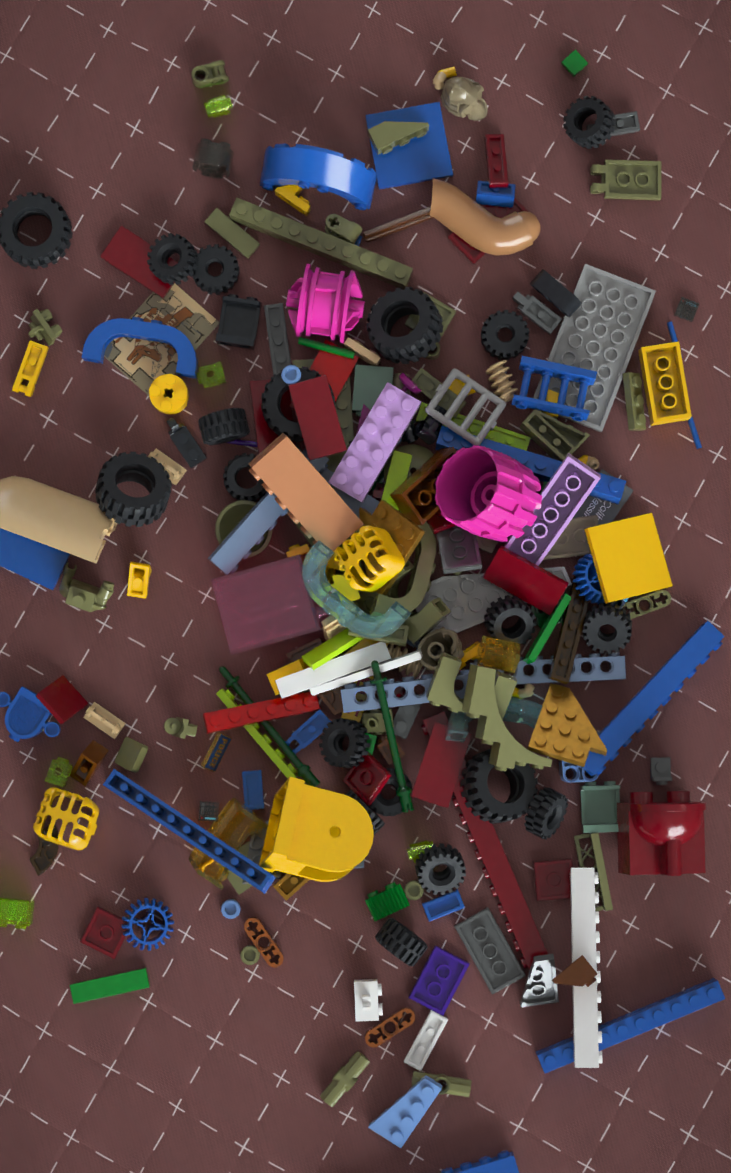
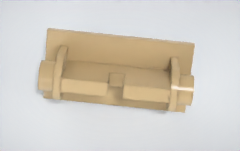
(174, 469)
(104, 720)

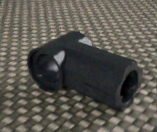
(428, 428)

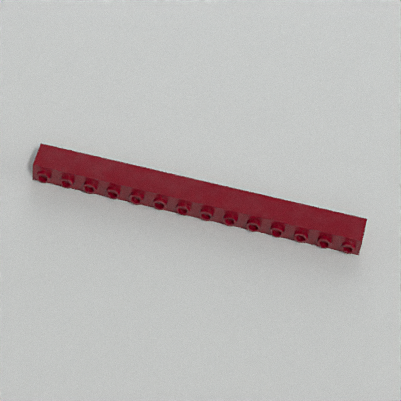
(497, 869)

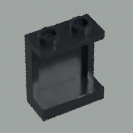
(238, 322)

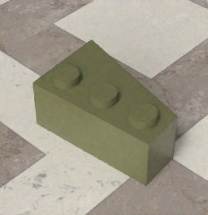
(552, 435)

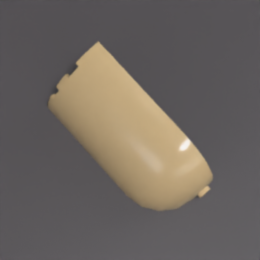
(53, 517)

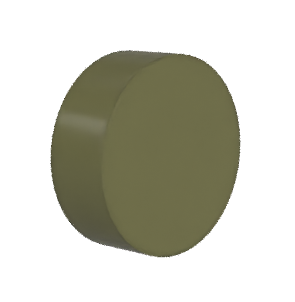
(413, 890)
(250, 954)

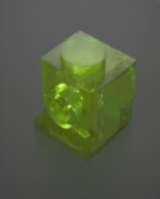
(218, 377)
(59, 780)

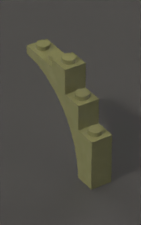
(481, 704)

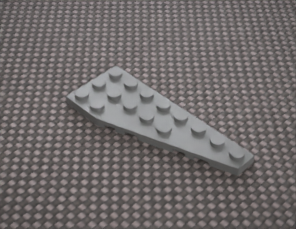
(470, 597)

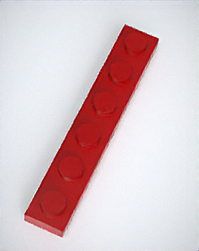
(260, 712)

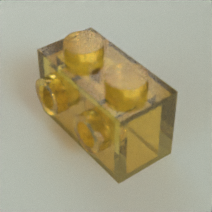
(498, 654)

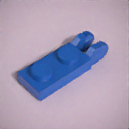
(309, 730)

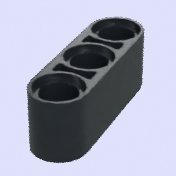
(555, 293)

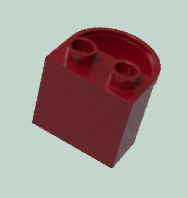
(661, 835)

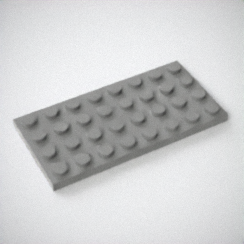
(600, 339)

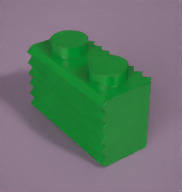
(387, 901)

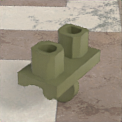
(41, 329)
(180, 727)

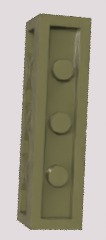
(599, 866)

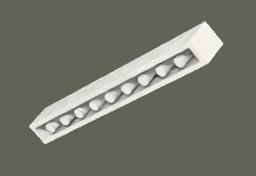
(584, 943)

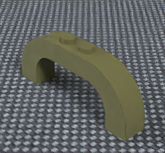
(419, 578)

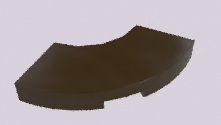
(45, 853)

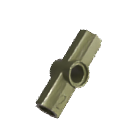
(344, 1078)
(454, 1086)

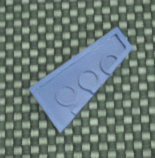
(404, 1115)

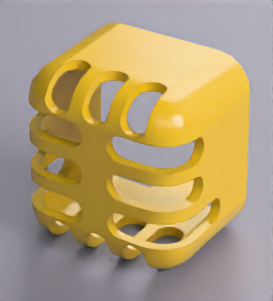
(391, 562)
(67, 816)

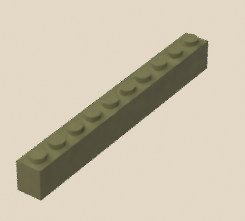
(320, 243)

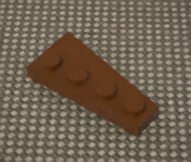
(332, 697)

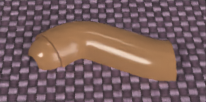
(478, 225)

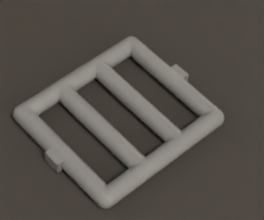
(446, 419)

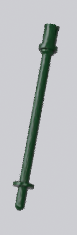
(302, 769)
(403, 790)

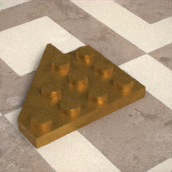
(401, 529)
(564, 729)

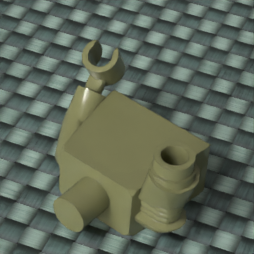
(82, 594)

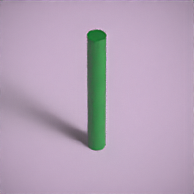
(326, 347)

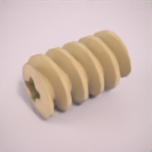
(501, 381)
(414, 667)

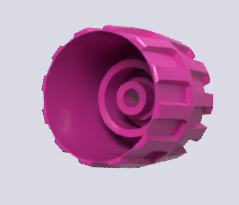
(487, 493)

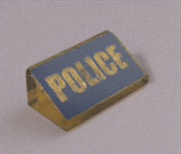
(216, 752)

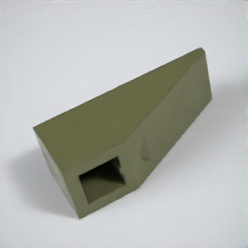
(390, 134)

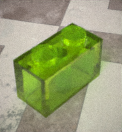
(16, 912)

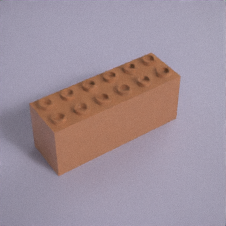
(304, 493)

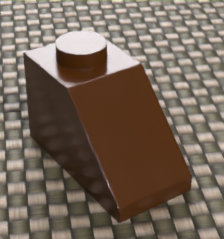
(89, 762)
(577, 974)

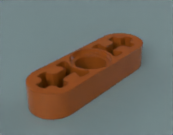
(250, 933)
(375, 1031)

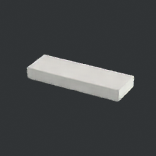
(425, 1040)

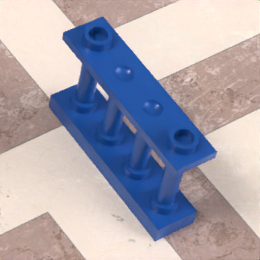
(566, 374)

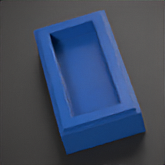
(253, 789)
(443, 905)

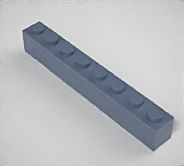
(252, 527)

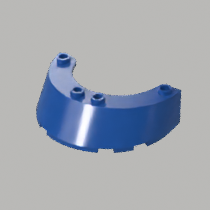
(318, 169)

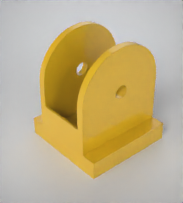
(315, 833)

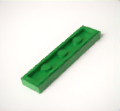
(547, 629)
(109, 985)

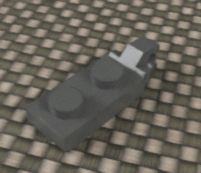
(625, 124)
(537, 312)

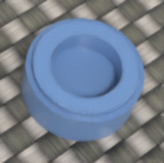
(291, 374)
(230, 908)

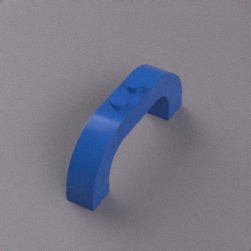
(136, 328)

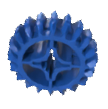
(585, 576)
(145, 933)

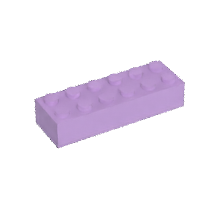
(375, 442)
(559, 504)

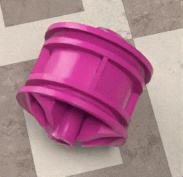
(325, 303)

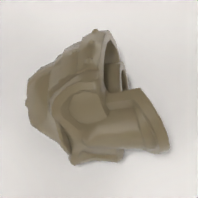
(463, 97)
(437, 642)

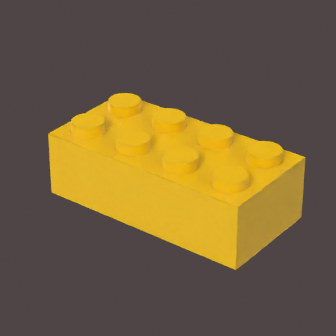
(664, 383)

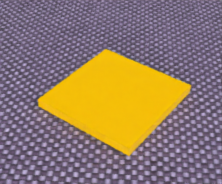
(628, 557)

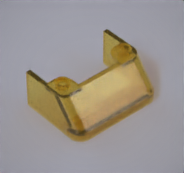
(232, 828)

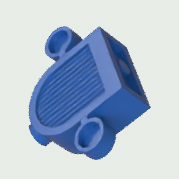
(27, 716)

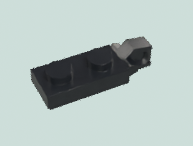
(186, 443)

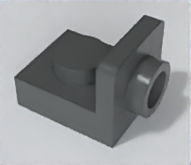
(660, 770)

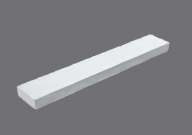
(332, 669)
(367, 672)

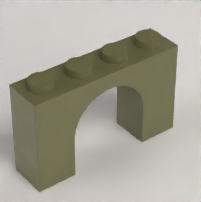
(428, 618)
(442, 686)

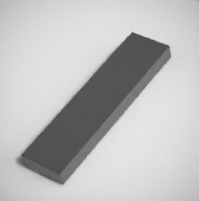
(277, 337)

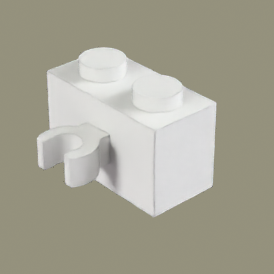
(366, 1000)

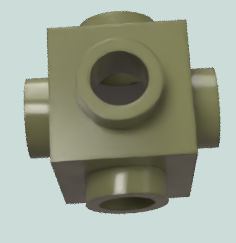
(374, 722)

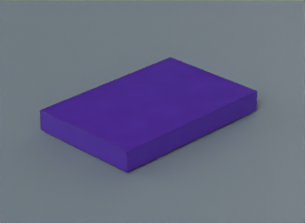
(439, 980)

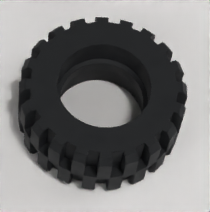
(24, 208)
(392, 308)
(271, 405)
(136, 469)
(483, 803)

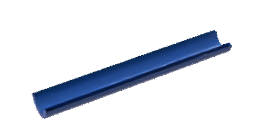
(672, 332)
(694, 433)

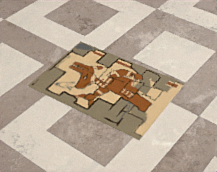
(146, 360)

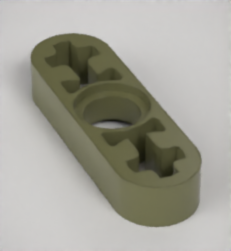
(659, 605)

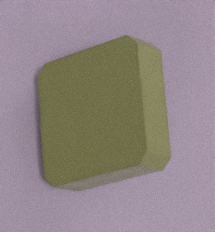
(131, 754)

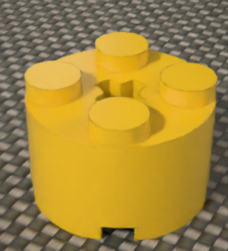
(169, 383)

